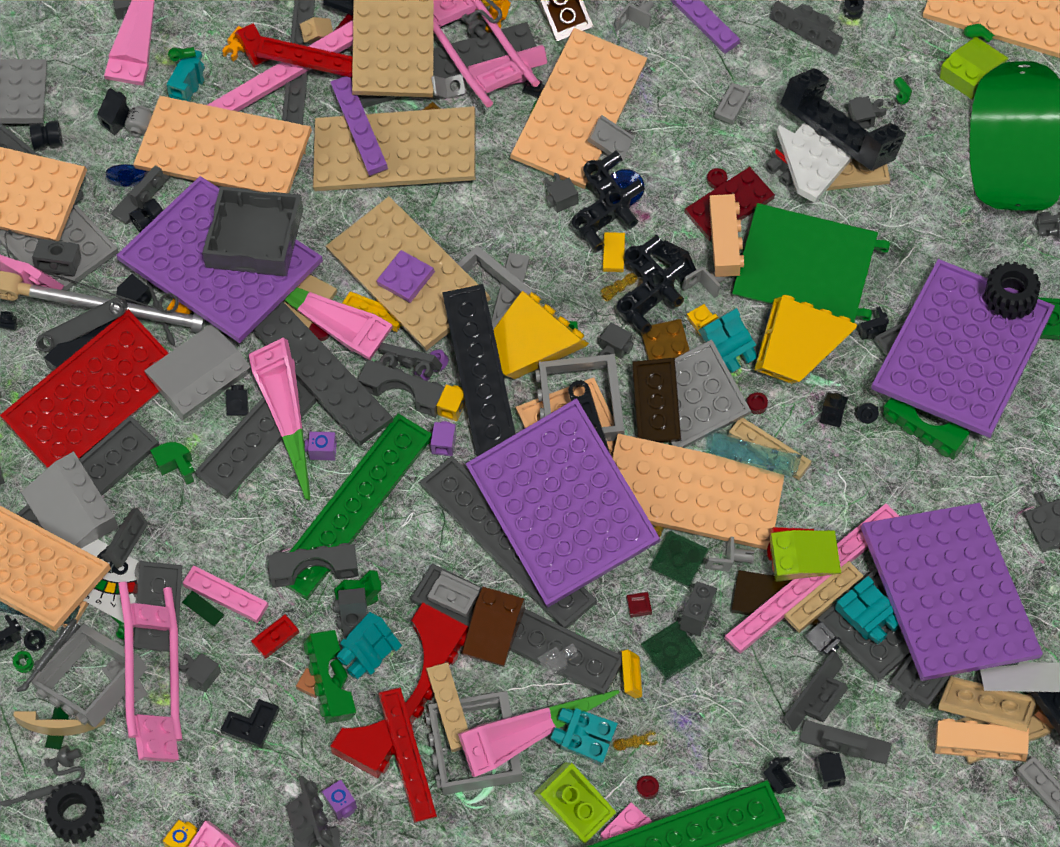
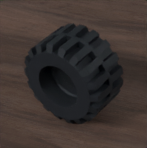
(1008, 303)
(66, 797)

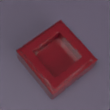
(639, 604)

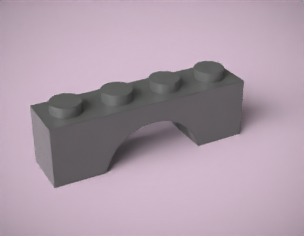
(380, 378)
(287, 566)

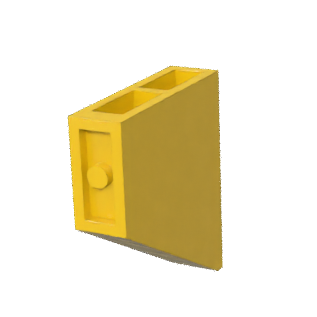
(533, 335)
(799, 339)

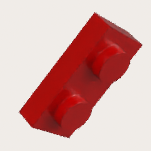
(250, 40)
(275, 636)

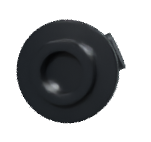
(534, 91)
(8, 320)
(867, 412)

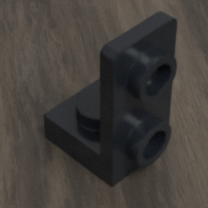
(671, 254)

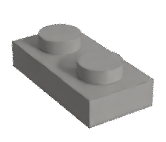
(732, 103)

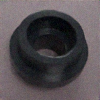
(30, 636)

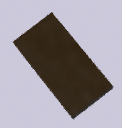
(657, 400)
(754, 590)

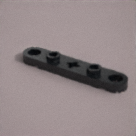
(588, 405)

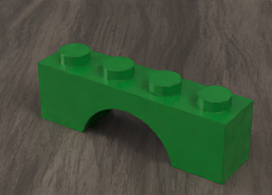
(947, 438)
(335, 702)

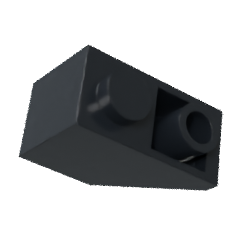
(113, 111)

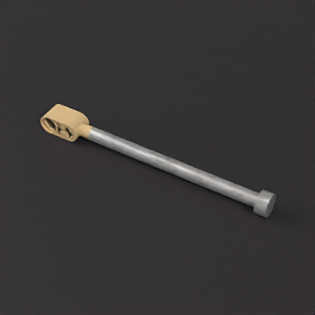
(12, 286)

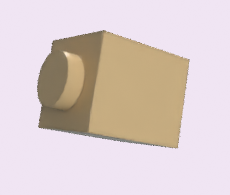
(315, 29)

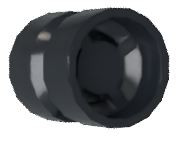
(47, 134)
(150, 209)

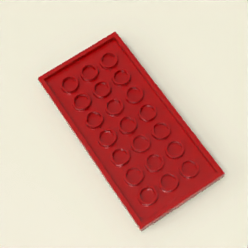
(88, 393)

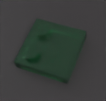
(679, 559)
(671, 650)

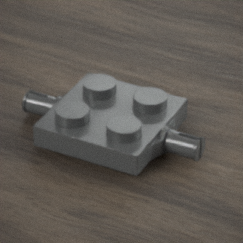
(1045, 523)
(912, 688)

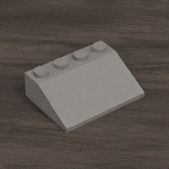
(198, 371)
(69, 503)

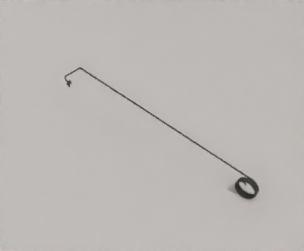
(160, 300)

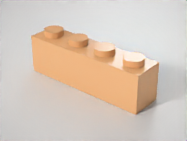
(725, 235)
(981, 740)

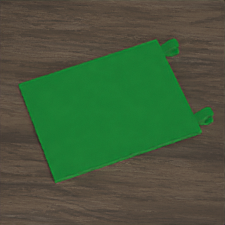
(807, 260)

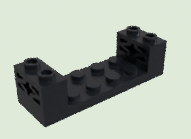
(805, 101)

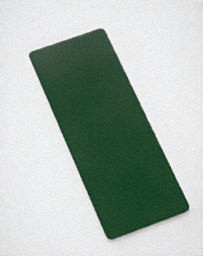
(203, 608)
(55, 742)

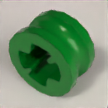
(16, 662)

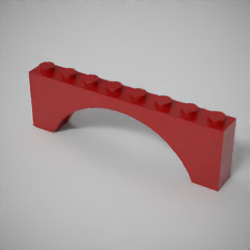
(371, 745)

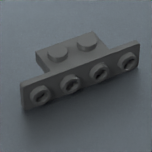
(808, 24)
(140, 194)
(819, 695)
(845, 742)
(308, 816)

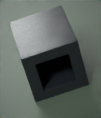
(830, 770)

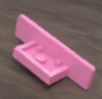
(531, 57)

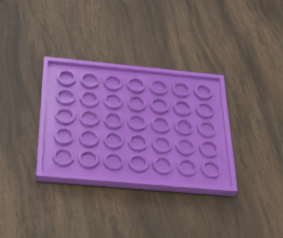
(172, 259)
(958, 353)
(562, 502)
(951, 591)

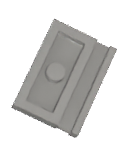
(610, 137)
(454, 594)

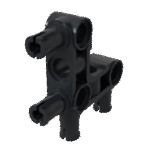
(604, 210)
(650, 291)

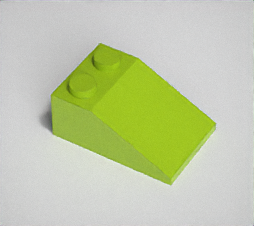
(969, 64)
(804, 554)
(575, 801)

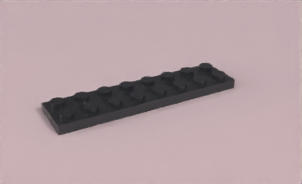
(479, 367)

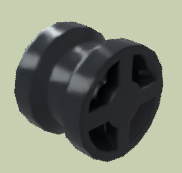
(854, 12)

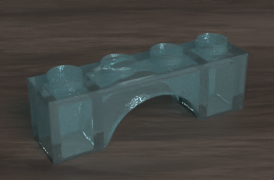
(754, 454)

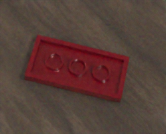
(748, 191)

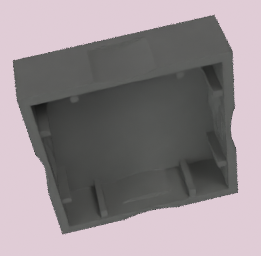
(253, 231)

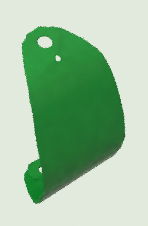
(1016, 137)

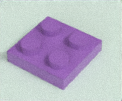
(405, 276)

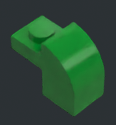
(173, 456)
(369, 581)

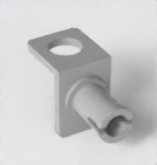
(636, 14)
(443, 89)
(708, 280)
(732, 554)

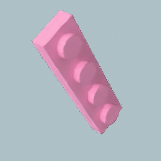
(225, 594)

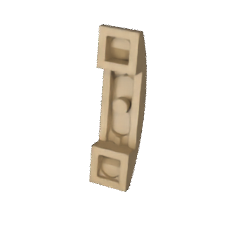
(31, 721)

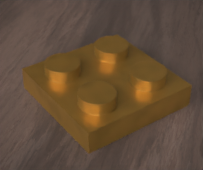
(665, 340)

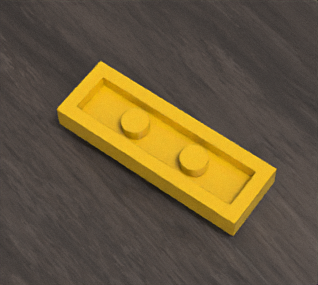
(371, 306)

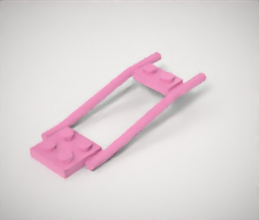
(451, 10)
(154, 735)

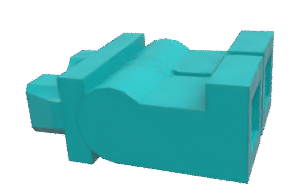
(186, 78)
(730, 339)
(868, 611)
(367, 646)
(579, 734)

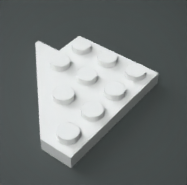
(811, 160)

